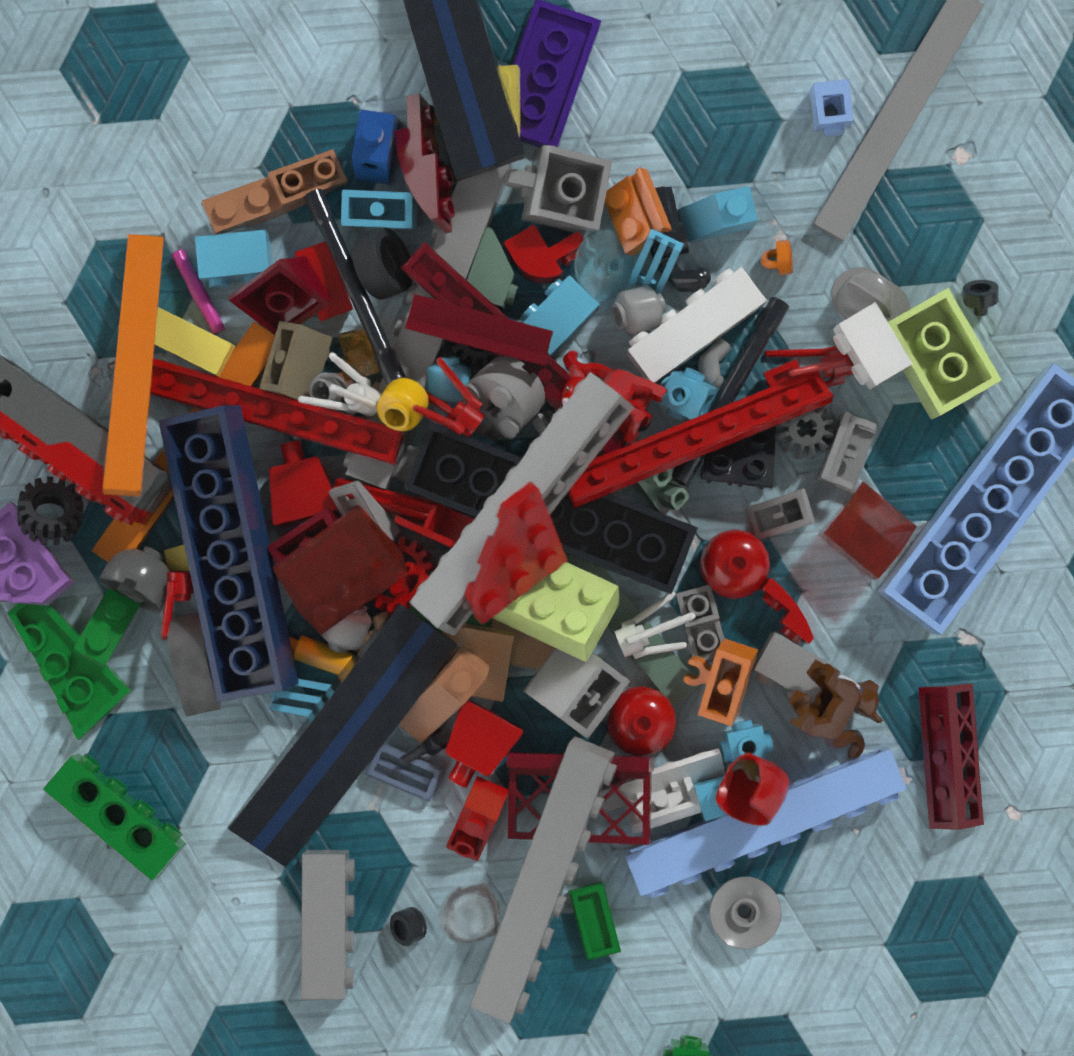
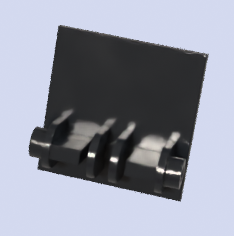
(743, 462)

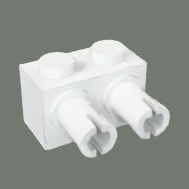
(871, 346)

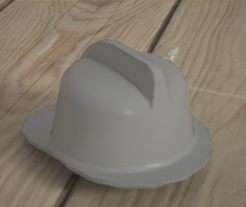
(861, 288)

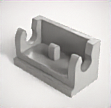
(846, 452)

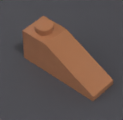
(446, 693)

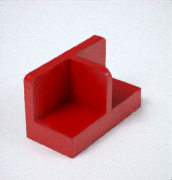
(441, 524)

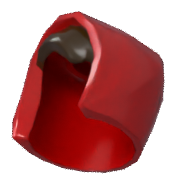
(752, 790)

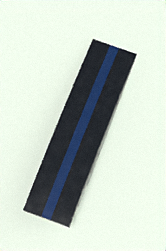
(465, 85)
(342, 734)

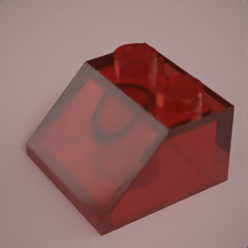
(868, 531)

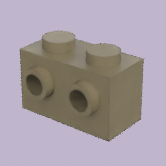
(295, 360)

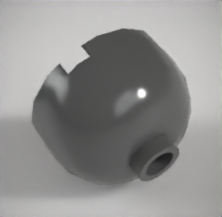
(138, 576)

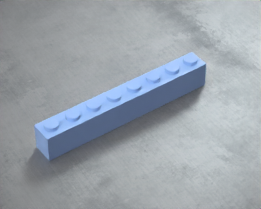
(807, 805)

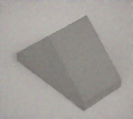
(781, 514)

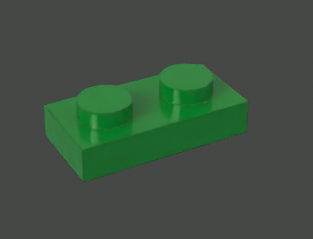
(106, 628)

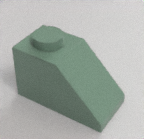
(492, 272)

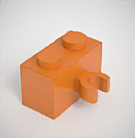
(724, 681)

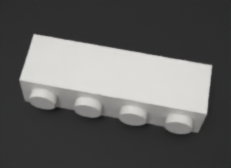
(696, 326)

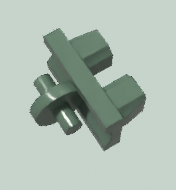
(662, 492)

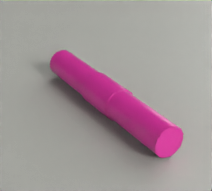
(198, 292)

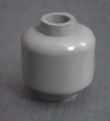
(638, 310)
(349, 632)

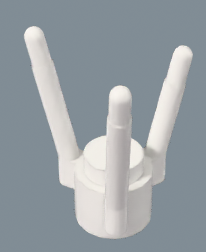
(358, 396)
(633, 638)

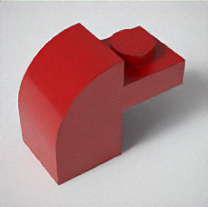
(536, 260)

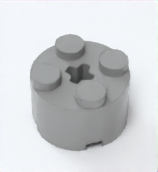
(508, 397)

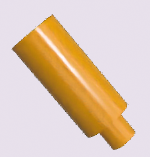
(319, 655)

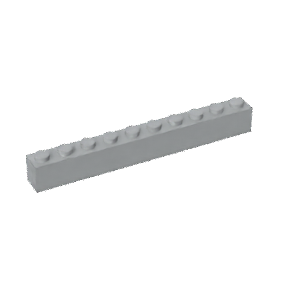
(475, 206)

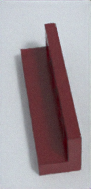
(479, 329)
(946, 757)

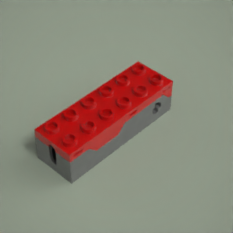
(71, 444)

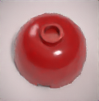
(734, 564)
(641, 721)

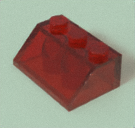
(341, 569)

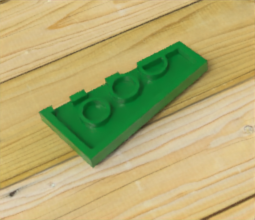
(81, 686)

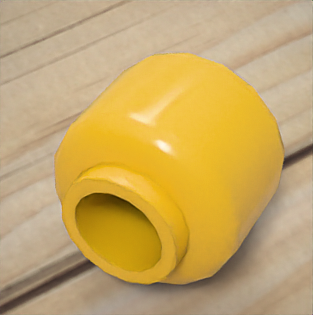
(397, 404)

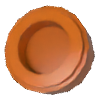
(784, 258)

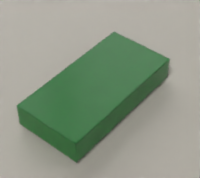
(594, 921)

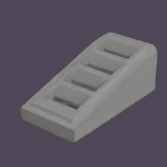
(367, 502)

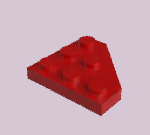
(516, 555)

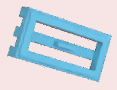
(648, 279)
(276, 706)

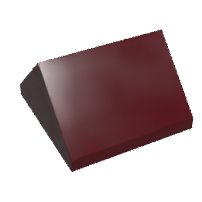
(283, 293)

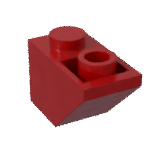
(477, 818)

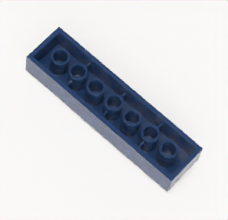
(228, 552)

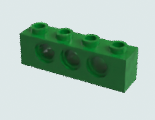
(67, 790)

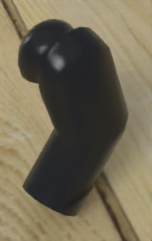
(687, 279)

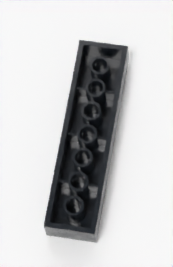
(603, 531)

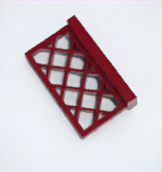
(549, 763)

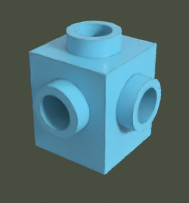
(687, 394)
(742, 732)

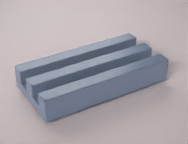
(431, 782)

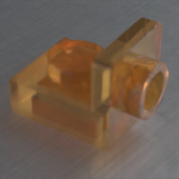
(358, 353)

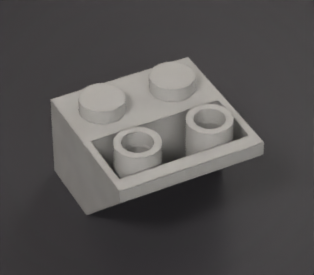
(576, 689)

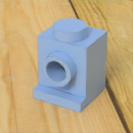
(835, 96)

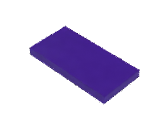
(551, 69)

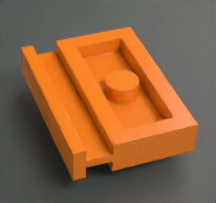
(636, 210)

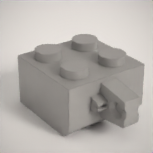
(562, 189)

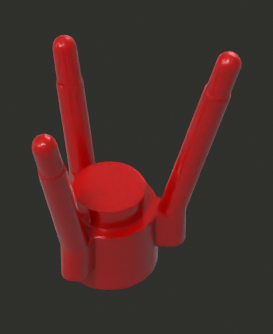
(832, 365)
(463, 417)
(178, 589)

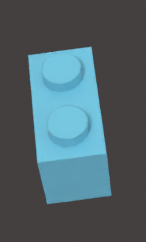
(378, 209)
(232, 257)
(562, 312)

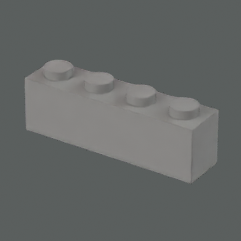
(325, 924)

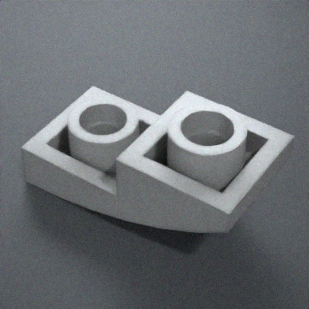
(704, 631)

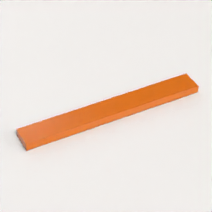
(133, 366)
(244, 367)

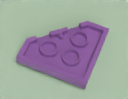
(27, 568)

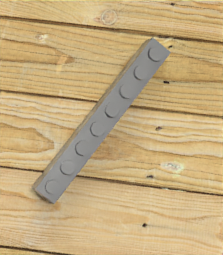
(552, 465)
(543, 878)

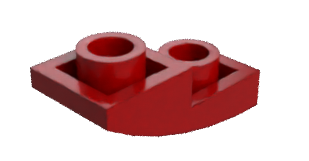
(327, 272)
(794, 622)

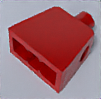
(299, 486)
(479, 742)

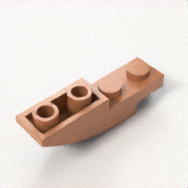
(273, 195)

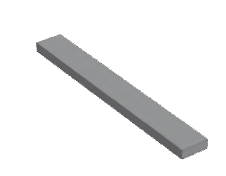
(897, 117)

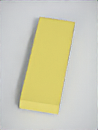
(192, 343)

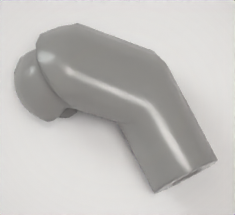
(709, 362)

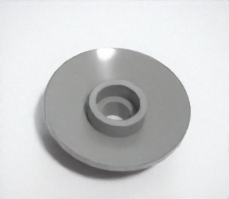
(756, 927)

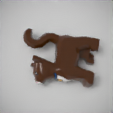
(833, 707)

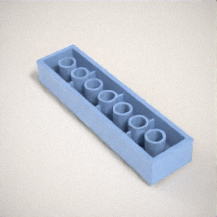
(987, 505)

